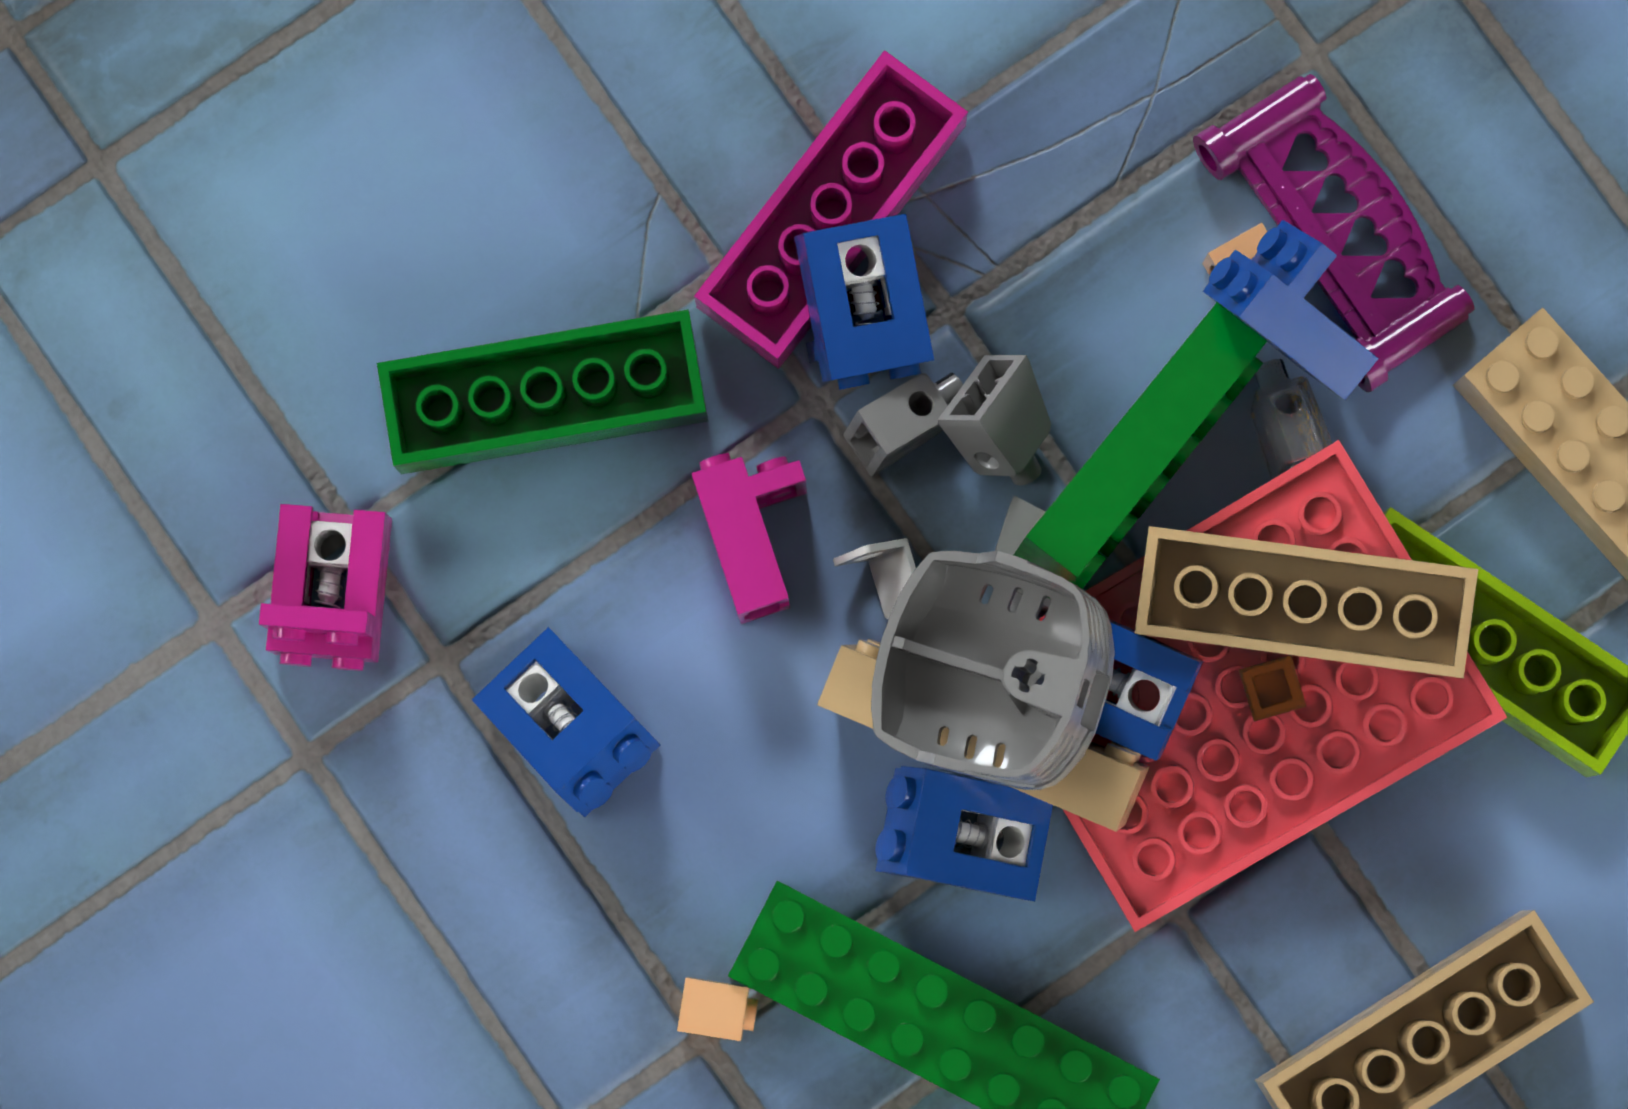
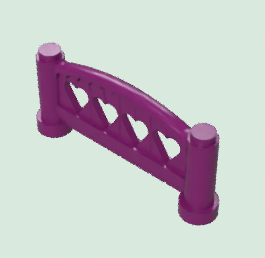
(1258, 147)

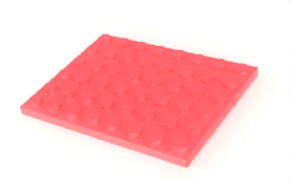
(1248, 787)

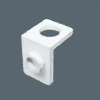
(890, 567)

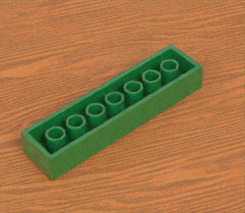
(926, 1014)

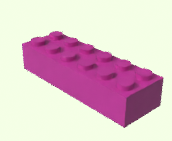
(852, 173)

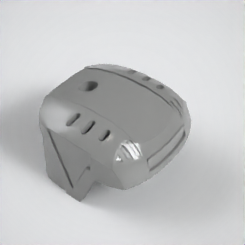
(992, 669)

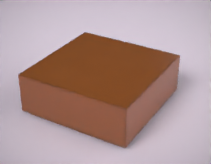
(1272, 688)

